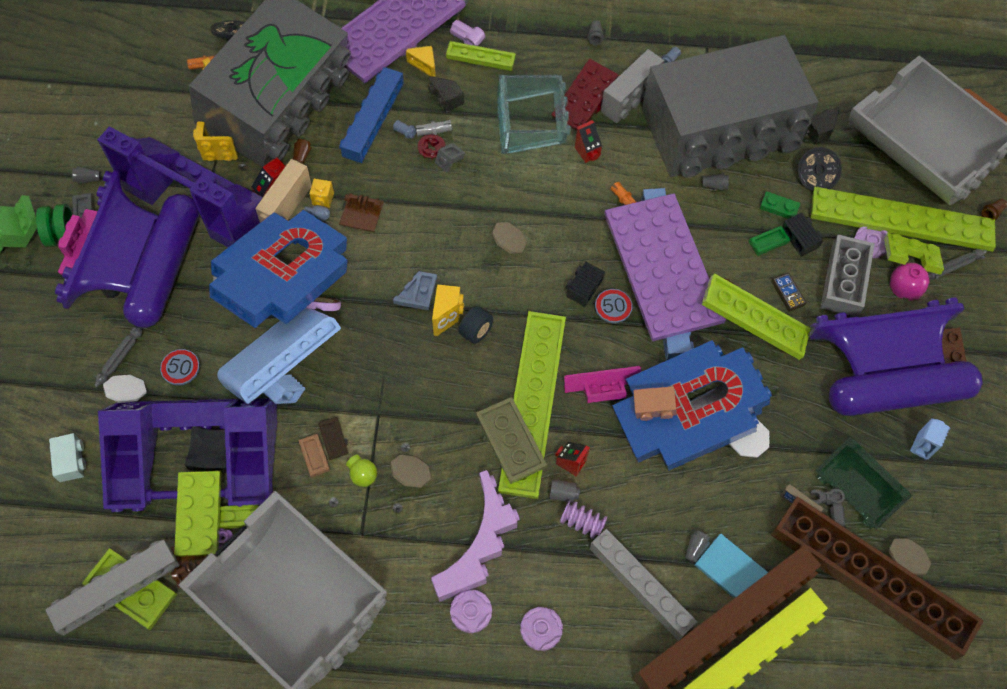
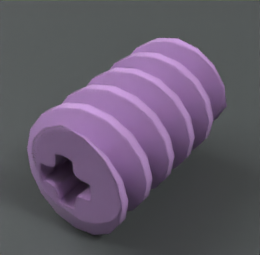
(583, 519)

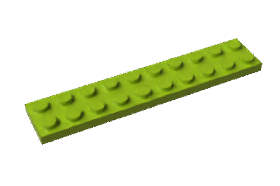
(903, 219)
(536, 390)

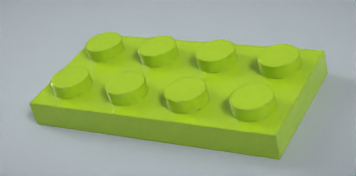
(198, 513)
(144, 605)

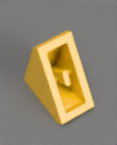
(422, 59)

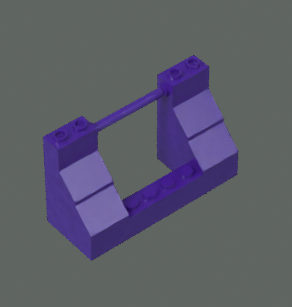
(151, 167)
(130, 435)

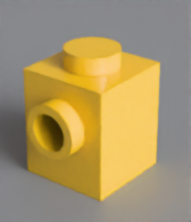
(321, 193)

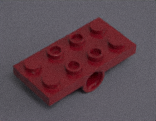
(587, 92)

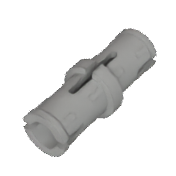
(433, 128)

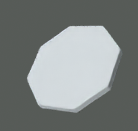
(124, 388)
(753, 444)

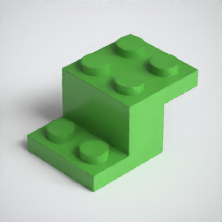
(17, 224)

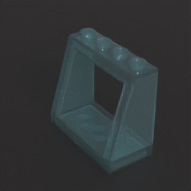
(525, 86)

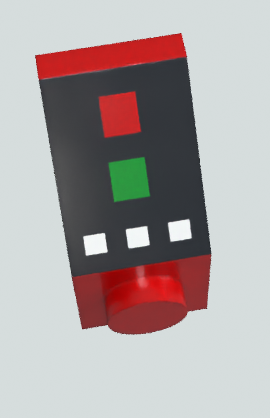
(588, 142)
(267, 177)
(572, 457)

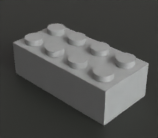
(629, 87)
(847, 275)

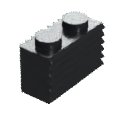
(802, 234)
(585, 283)

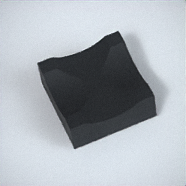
(207, 451)

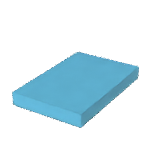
(729, 566)

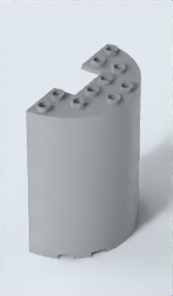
(933, 130)
(287, 595)

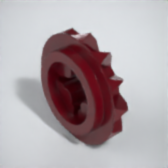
(433, 140)

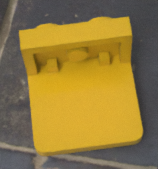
(214, 147)

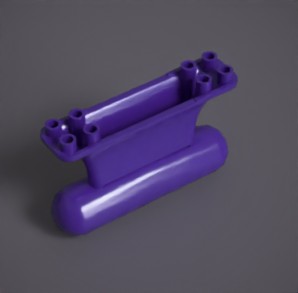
(131, 252)
(896, 360)

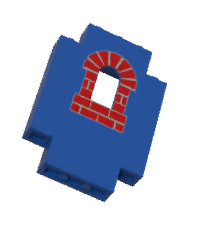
(260, 285)
(700, 430)

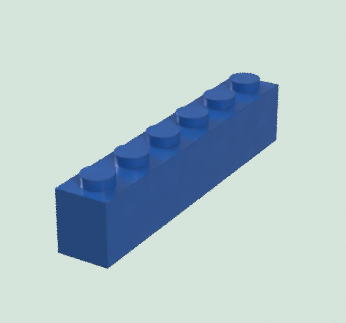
(371, 115)

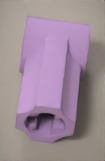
(469, 35)

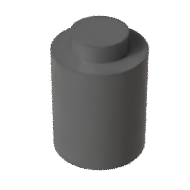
(564, 491)

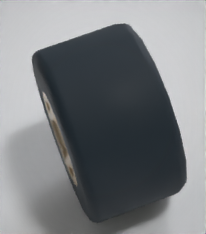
(475, 325)

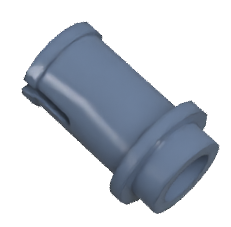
(671, 55)
(408, 131)

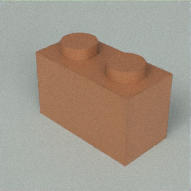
(655, 403)

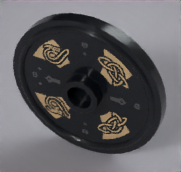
(226, 29)
(819, 168)

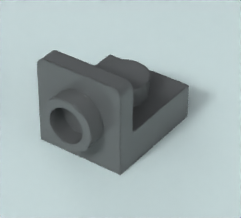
(448, 155)

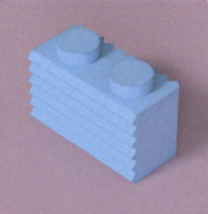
(285, 390)
(930, 438)

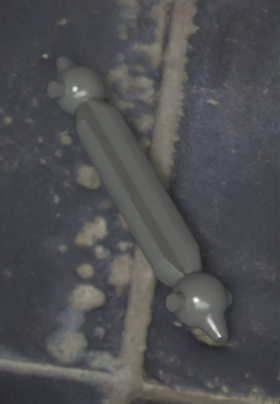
(959, 262)
(118, 355)

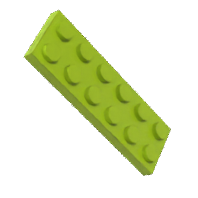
(756, 316)

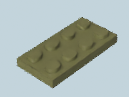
(511, 440)

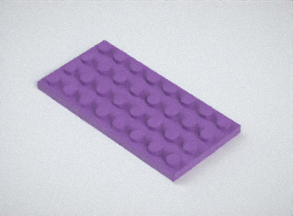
(390, 29)
(662, 266)

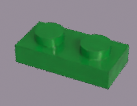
(779, 205)

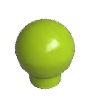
(361, 471)

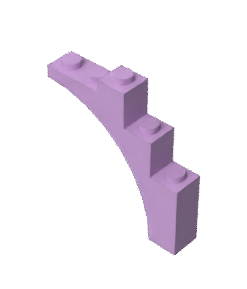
(468, 571)

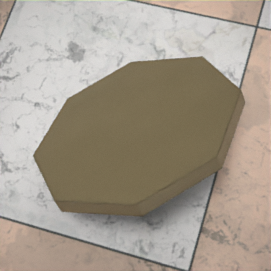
(509, 237)
(410, 471)
(910, 556)

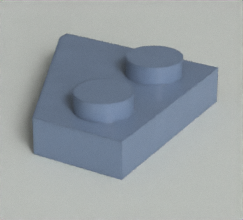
(418, 292)

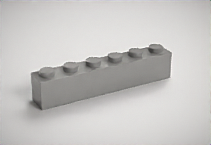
(643, 585)
(111, 587)

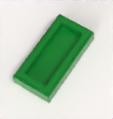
(769, 240)

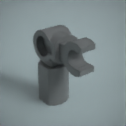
(835, 499)

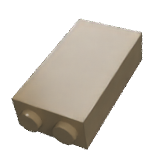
(285, 192)

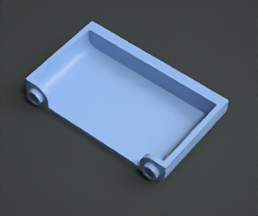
(276, 353)

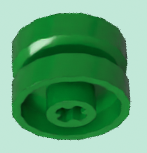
(52, 223)

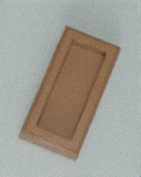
(314, 455)

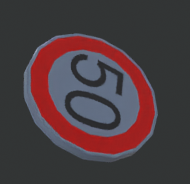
(613, 306)
(179, 367)

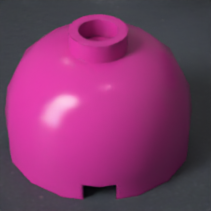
(909, 281)

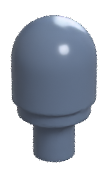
(320, 212)

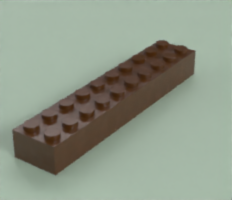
(879, 579)
(732, 618)

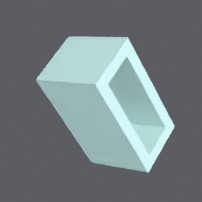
(67, 457)

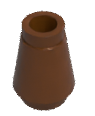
(301, 150)
(994, 209)

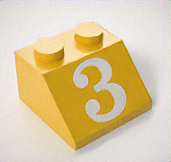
(447, 308)

